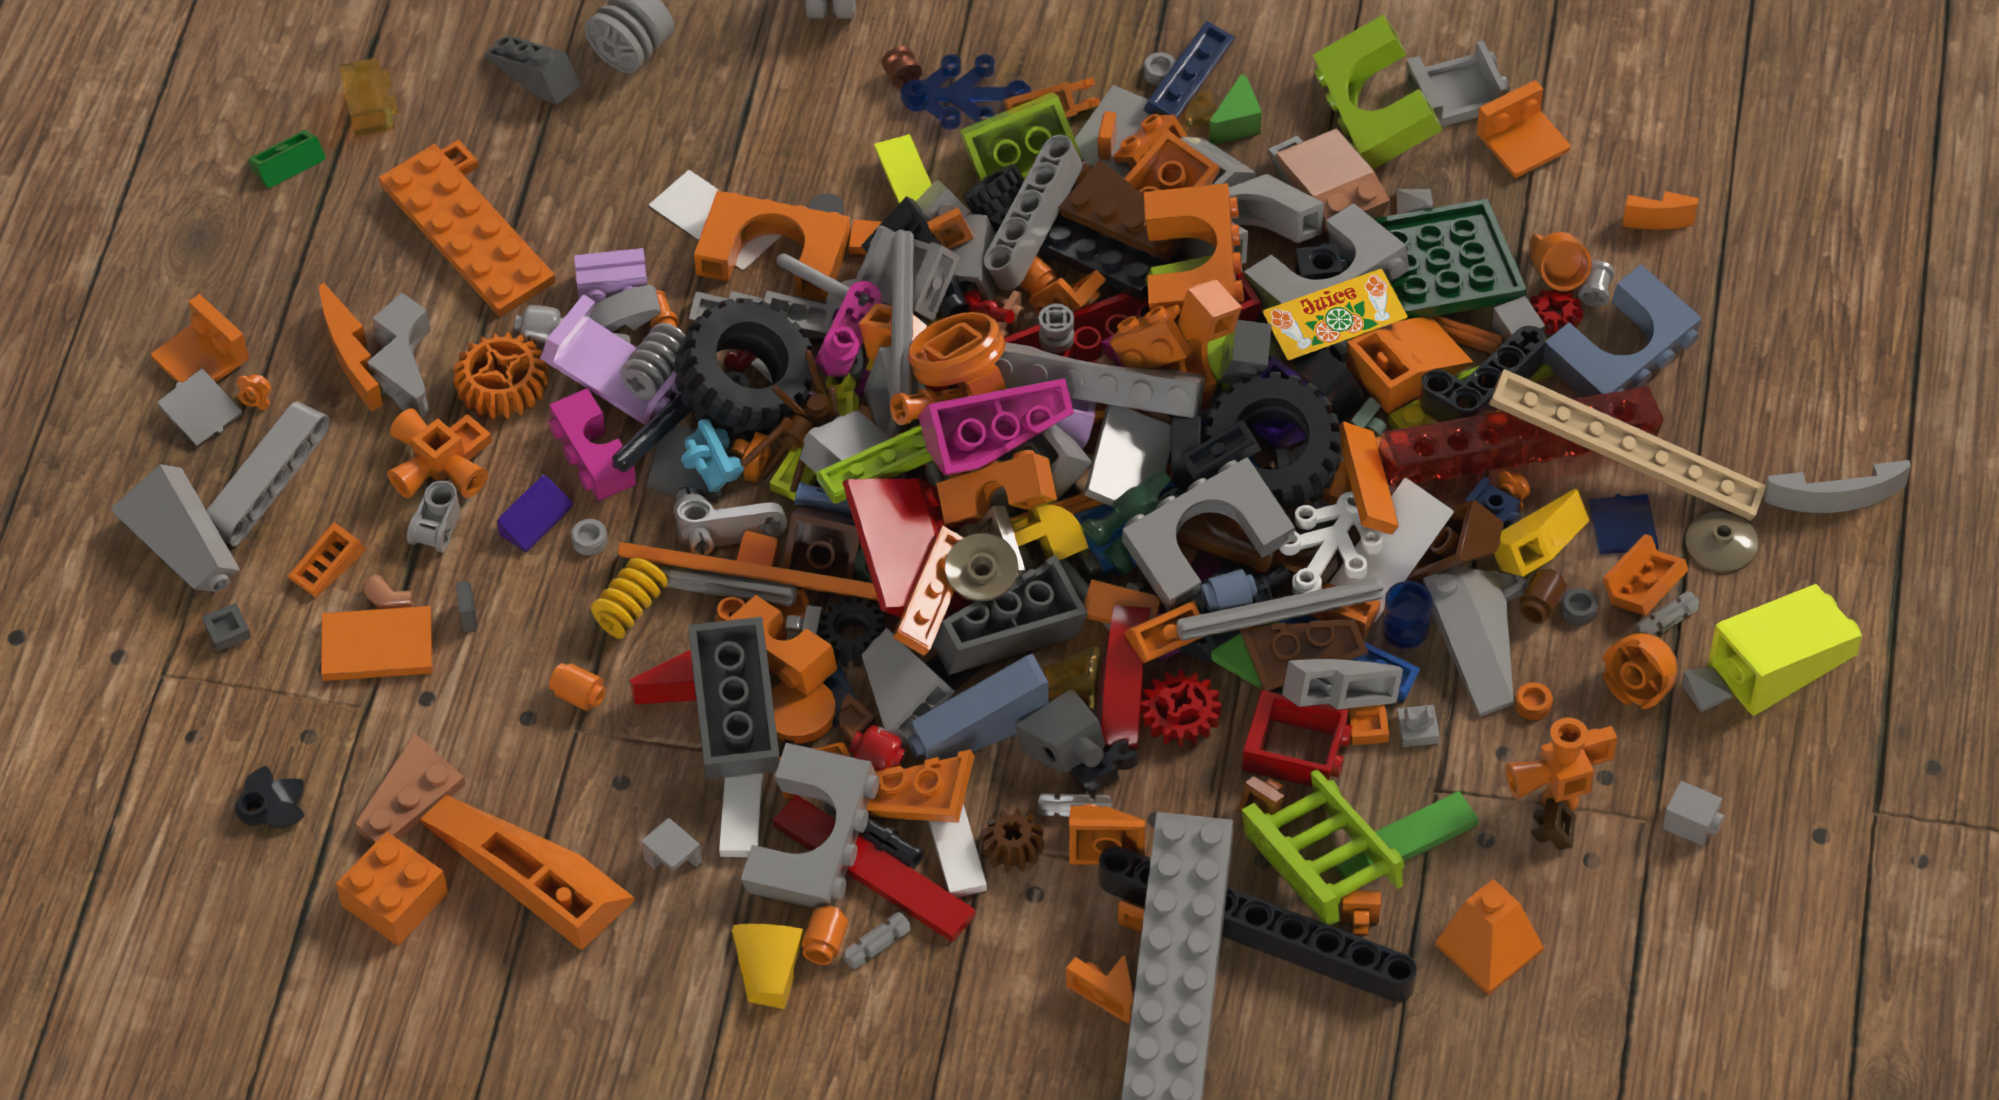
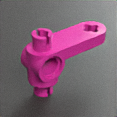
(845, 336)

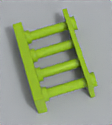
(1305, 875)

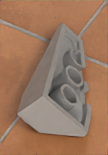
(1476, 632)

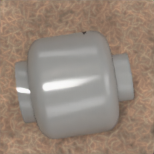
(537, 324)

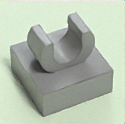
(797, 624)
(1418, 726)

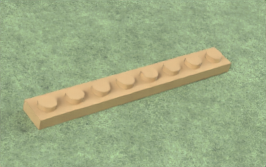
(1627, 445)

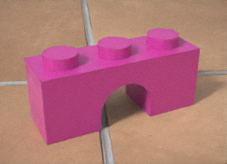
(577, 423)

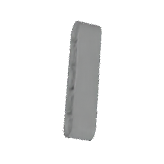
(1032, 212)
(267, 471)

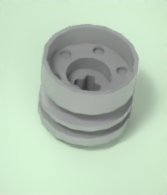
(628, 32)

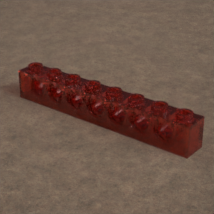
(1499, 440)

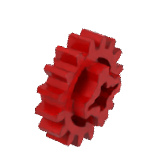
(1181, 708)

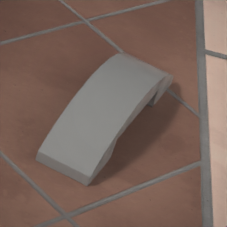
(1793, 493)

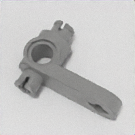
(707, 528)

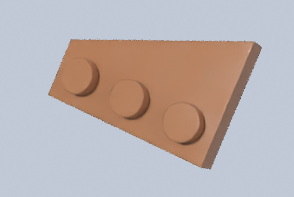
(408, 791)

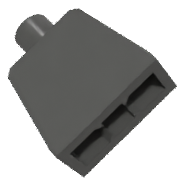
(1063, 734)

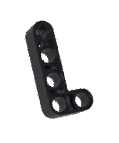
(1326, 374)
(1450, 398)

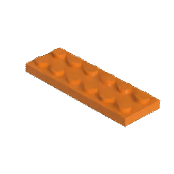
(467, 230)

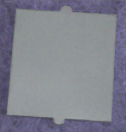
(199, 408)

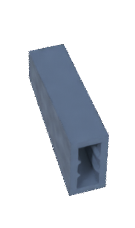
(981, 713)

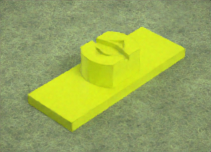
(903, 167)

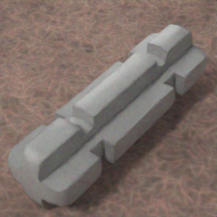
(1669, 615)
(1049, 804)
(876, 940)

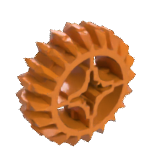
(500, 375)

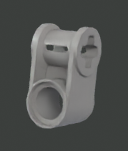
(434, 522)

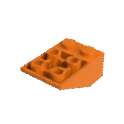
(1397, 356)

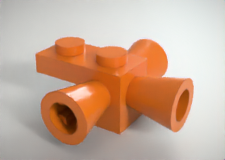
(439, 453)
(1564, 763)

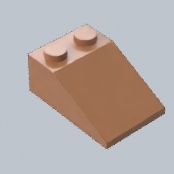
(1335, 175)

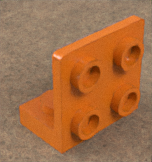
(1520, 131)
(207, 344)

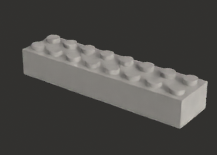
(1178, 958)

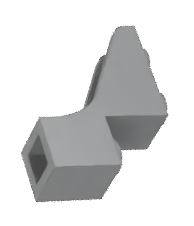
(399, 331)

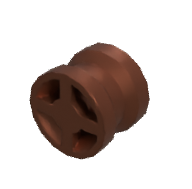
(901, 66)

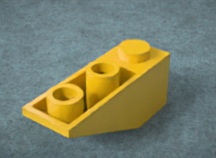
(1541, 535)

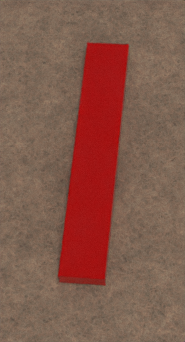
(880, 871)

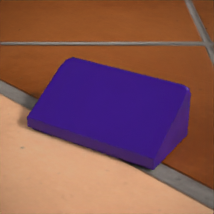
(533, 514)

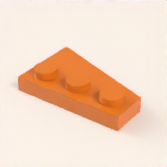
(924, 791)

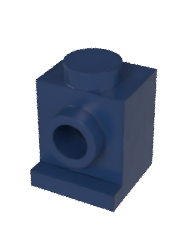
(1497, 502)

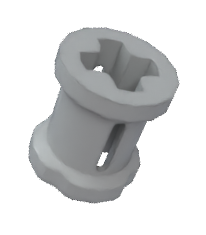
(1595, 287)

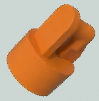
(1560, 260)

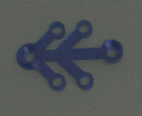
(924, 95)

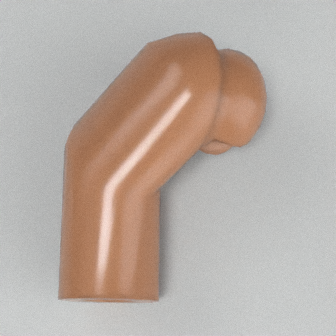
(383, 597)

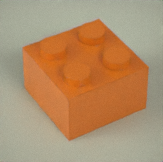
(392, 888)

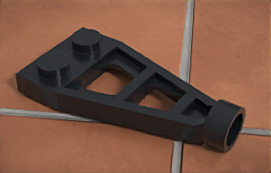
(910, 218)

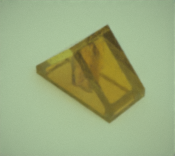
(1076, 672)

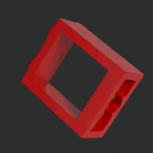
(1314, 717)

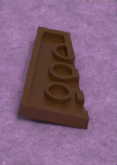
(1115, 209)

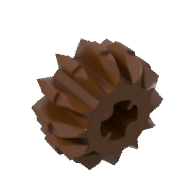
(1012, 840)

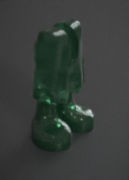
(1131, 503)

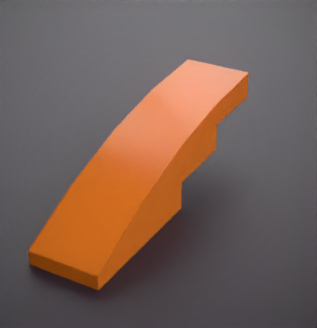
(349, 346)

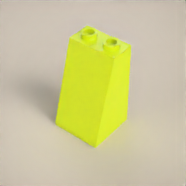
(1782, 647)

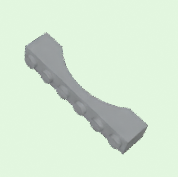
(1137, 388)

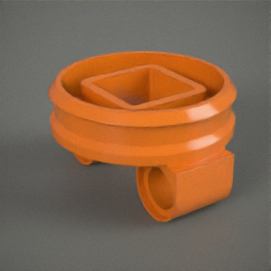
(944, 359)

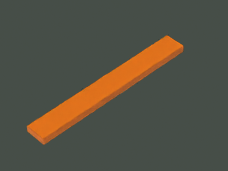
(749, 570)

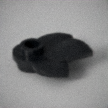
(274, 798)

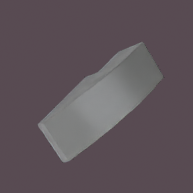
(1341, 683)

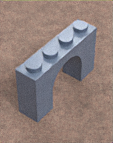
(1659, 314)

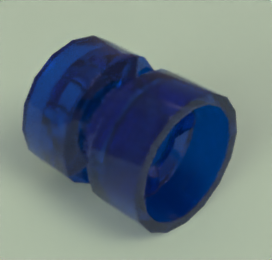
(1407, 614)

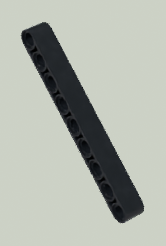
(1275, 925)

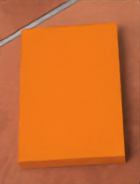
(377, 643)

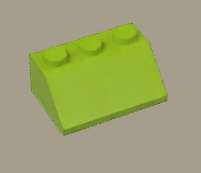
(1015, 136)

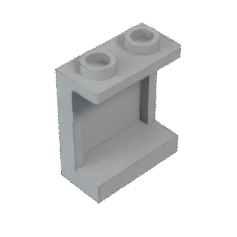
(1458, 85)
(931, 271)

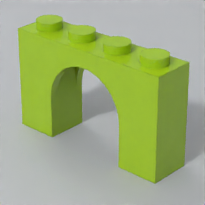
(1346, 68)

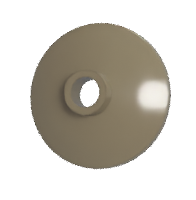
(1717, 552)
(978, 553)

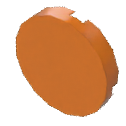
(803, 716)

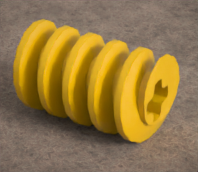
(627, 596)

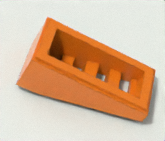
(326, 543)

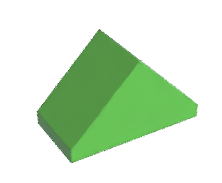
(1237, 115)

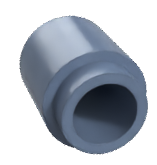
(1228, 591)

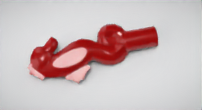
(988, 307)

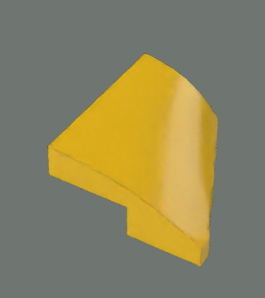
(767, 961)

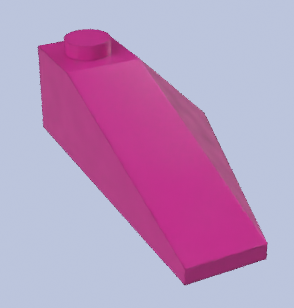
(983, 427)

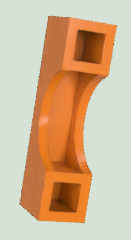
(1205, 316)

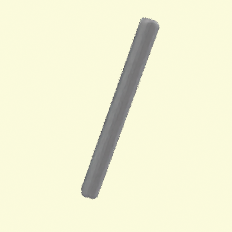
(902, 312)
(1279, 609)

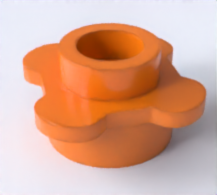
(253, 391)
(1514, 485)

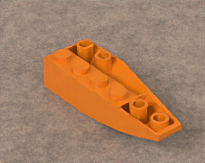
(537, 872)

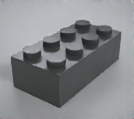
(734, 698)

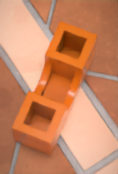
(969, 494)
(797, 662)

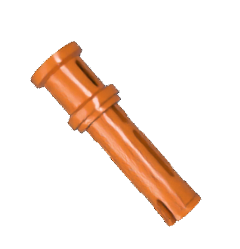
(908, 407)

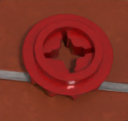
(1553, 322)

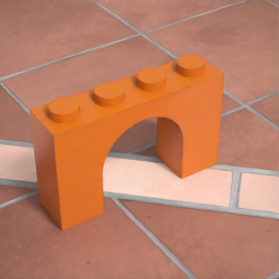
(1201, 214)
(741, 218)

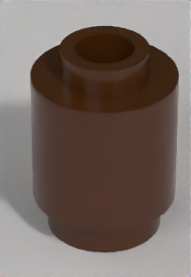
(1542, 596)

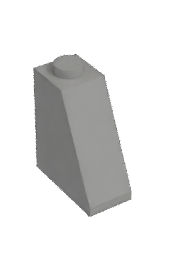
(971, 269)
(901, 684)

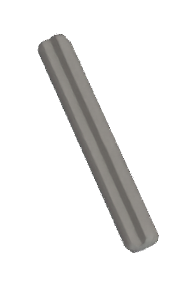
(729, 585)

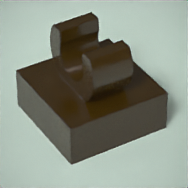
(1557, 824)

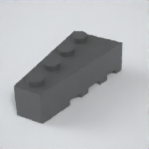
(1031, 615)

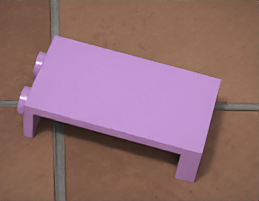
(594, 360)

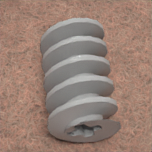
(652, 361)

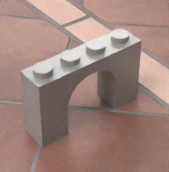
(1269, 205)
(1358, 240)
(1234, 492)
(818, 875)

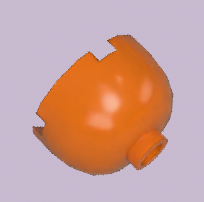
(1640, 669)

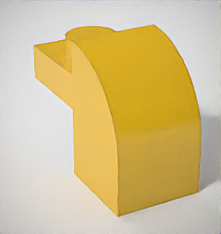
(1054, 528)

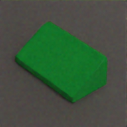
(287, 158)

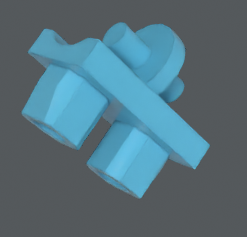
(708, 455)

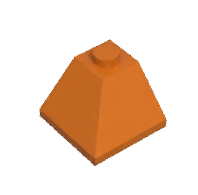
(1098, 828)
(1490, 937)

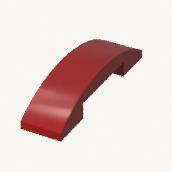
(1123, 679)

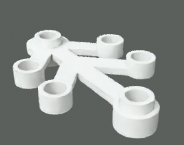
(1331, 538)

